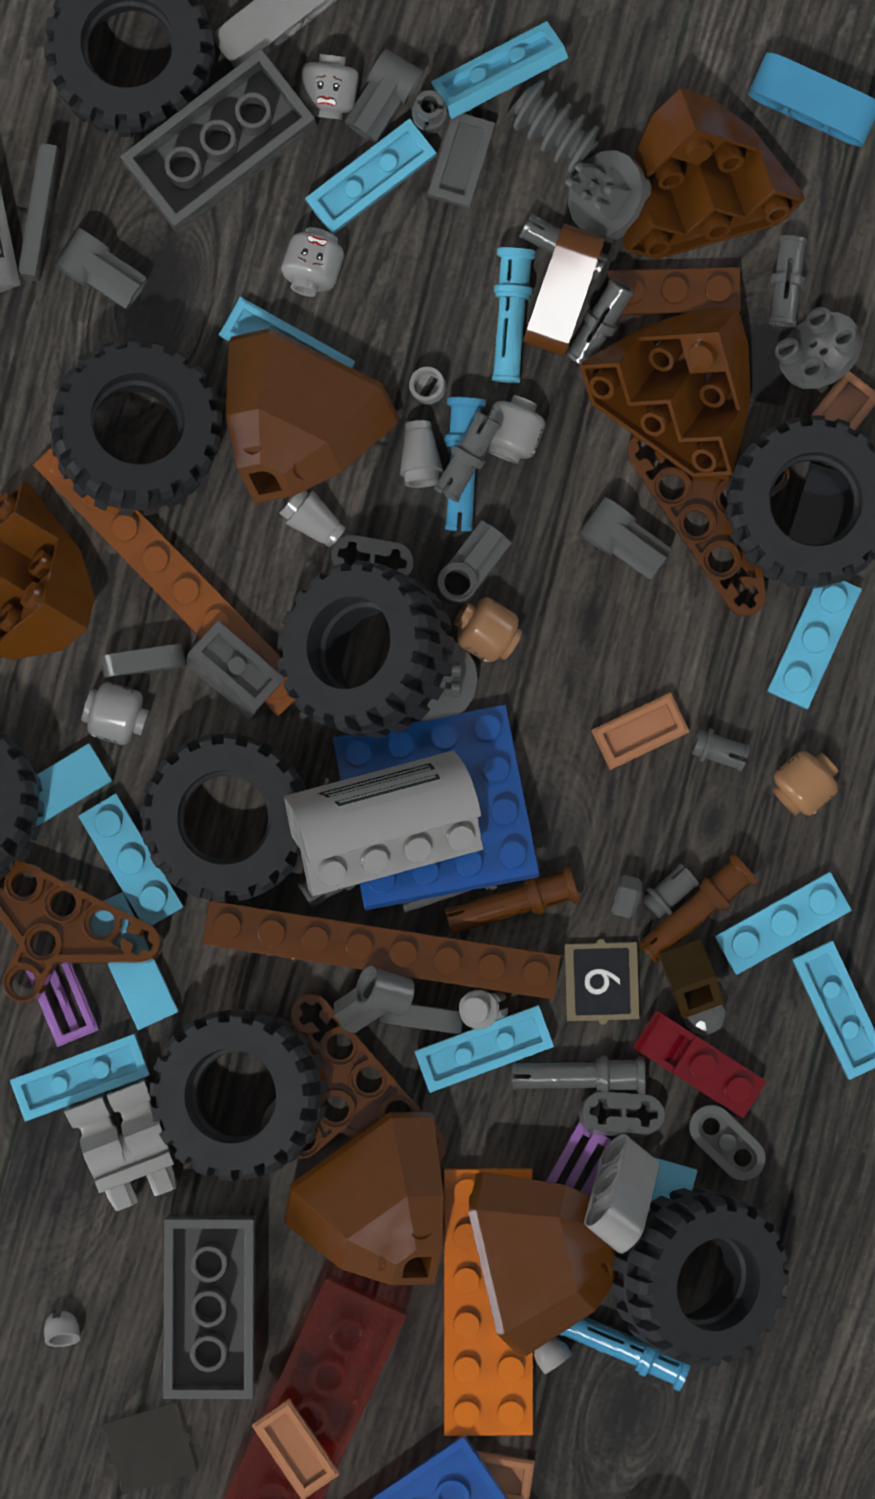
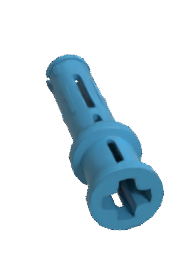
(462, 416)
(629, 1349)

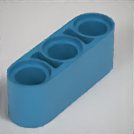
(813, 99)

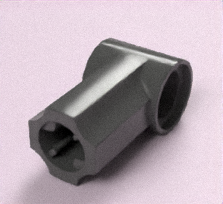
(389, 86)
(92, 264)
(616, 533)
(474, 562)
(374, 995)

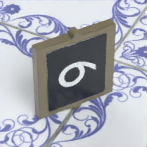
(601, 981)

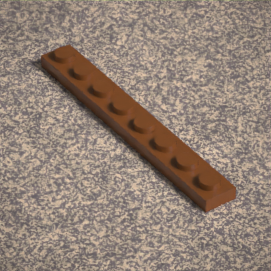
(166, 572)

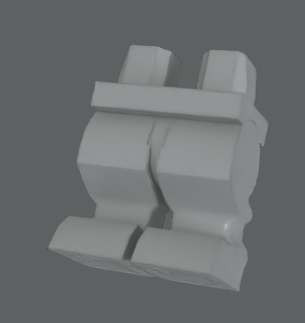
(123, 1157)

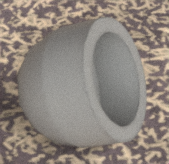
(421, 381)
(61, 1330)
(552, 1354)

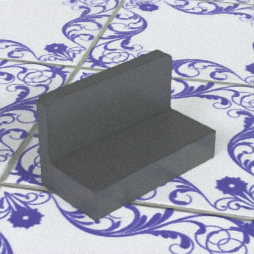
(233, 670)

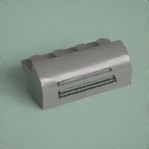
(385, 822)

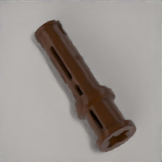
(714, 895)
(533, 896)

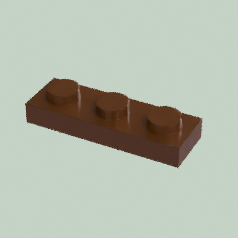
(679, 290)

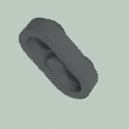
(726, 1141)

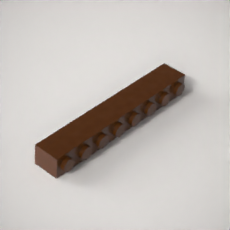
(386, 948)

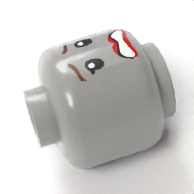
(329, 87)
(312, 261)
(519, 429)
(115, 713)

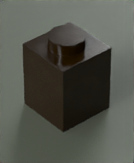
(691, 978)

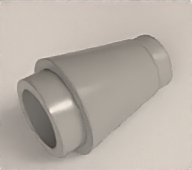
(420, 456)
(312, 517)

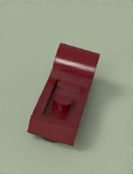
(699, 1064)

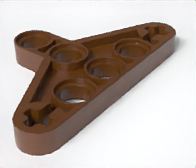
(703, 496)
(73, 933)
(341, 1075)

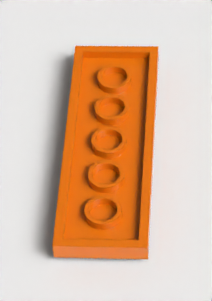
(484, 1379)

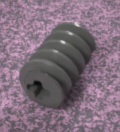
(554, 125)

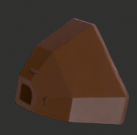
(706, 179)
(679, 388)
(297, 414)
(42, 579)
(376, 1202)
(537, 1257)

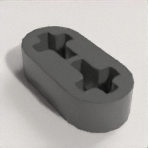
(374, 548)
(143, 661)
(427, 1018)
(622, 1104)

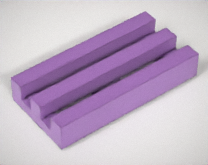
(76, 1031)
(582, 1161)

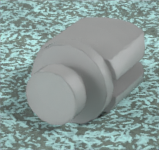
(481, 1008)

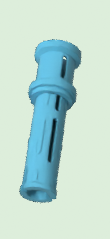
(513, 293)

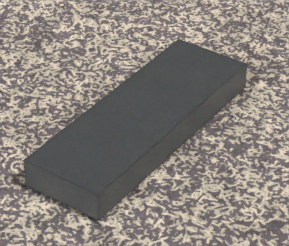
(39, 212)

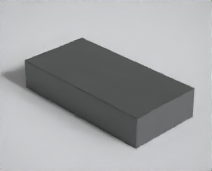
(461, 160)

